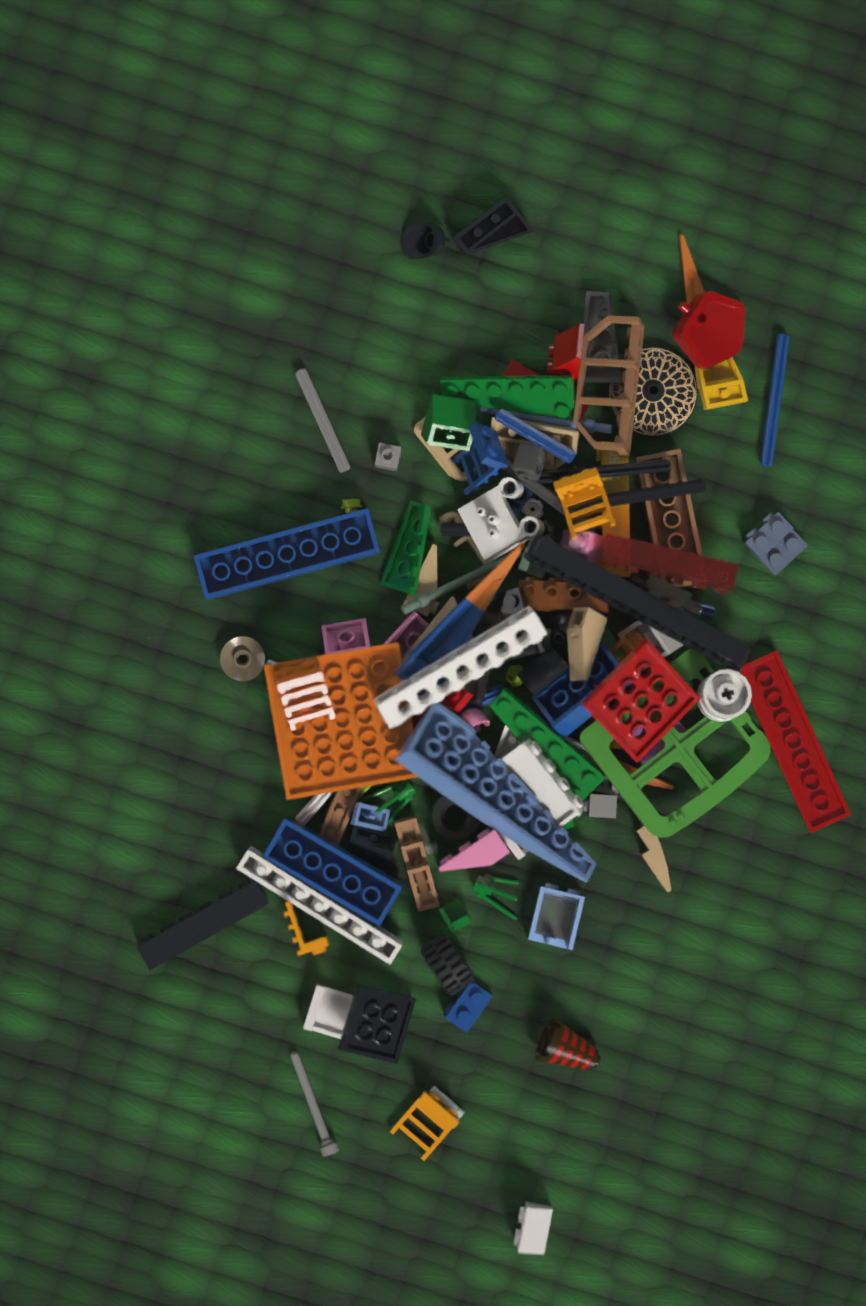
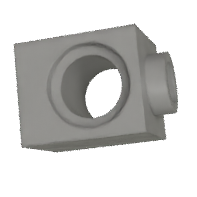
(388, 457)
(601, 805)

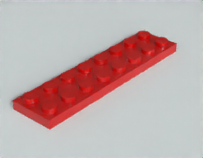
(794, 743)

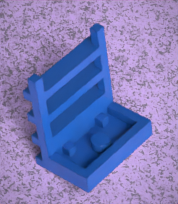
(484, 450)

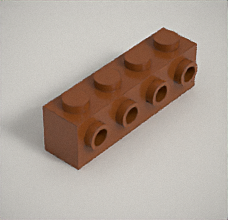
(559, 596)

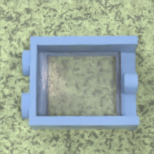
(556, 916)

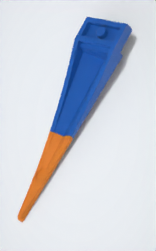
(458, 624)

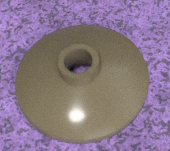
(230, 658)

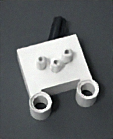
(493, 522)

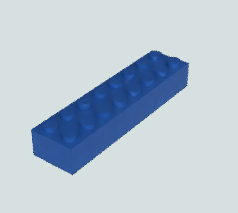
(286, 554)

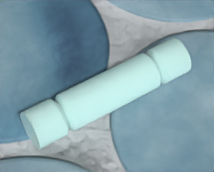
(446, 1101)

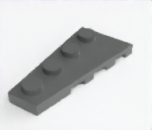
(604, 345)

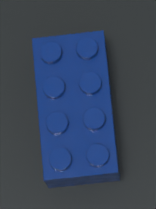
(563, 698)

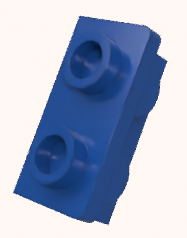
(467, 1006)

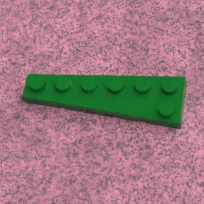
(533, 395)
(568, 760)

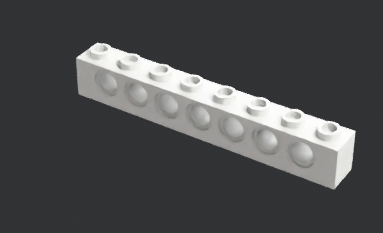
(464, 655)
(322, 907)

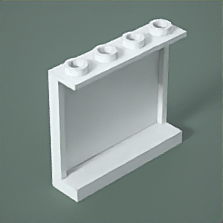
(544, 782)

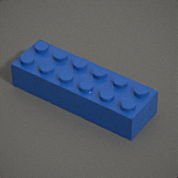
(333, 870)

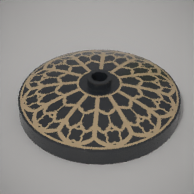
(676, 394)

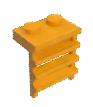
(579, 491)
(316, 946)
(430, 1105)

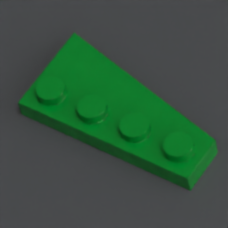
(407, 554)

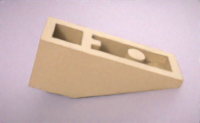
(427, 582)

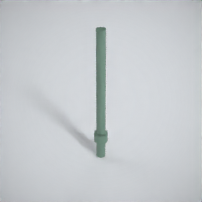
(424, 599)

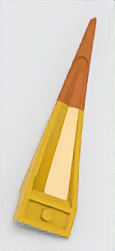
(723, 382)

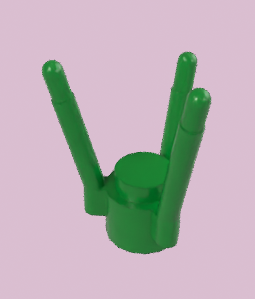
(402, 791)
(485, 886)

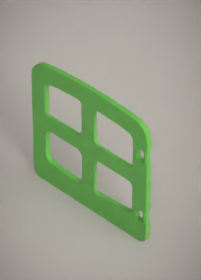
(680, 749)

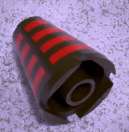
(566, 1048)

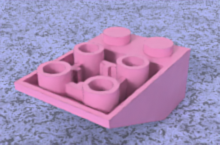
(480, 853)

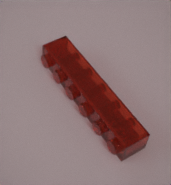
(668, 562)

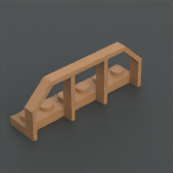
(629, 377)

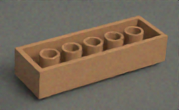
(670, 519)

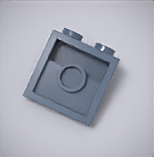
(775, 543)

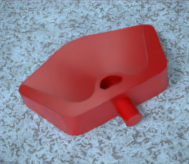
(710, 329)

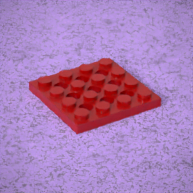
(642, 685)

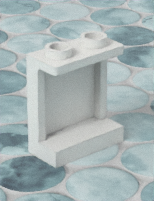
(328, 1011)

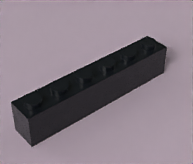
(203, 924)

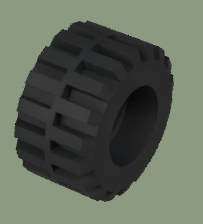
(447, 964)

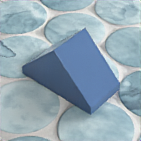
(365, 816)

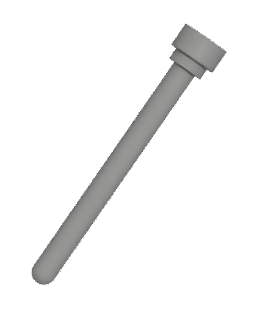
(328, 1145)

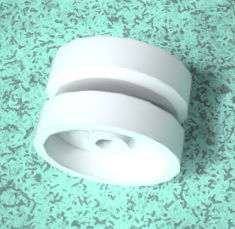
(724, 708)

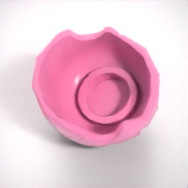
(474, 718)

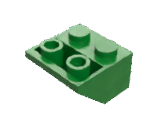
(449, 422)

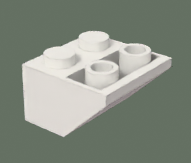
(534, 1228)

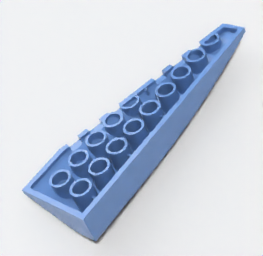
(464, 770)

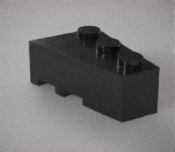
(492, 227)

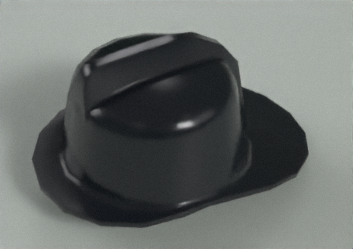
(423, 240)

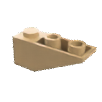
(583, 641)

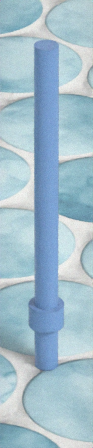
(588, 424)

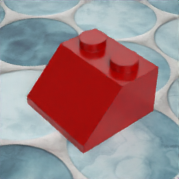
(566, 353)

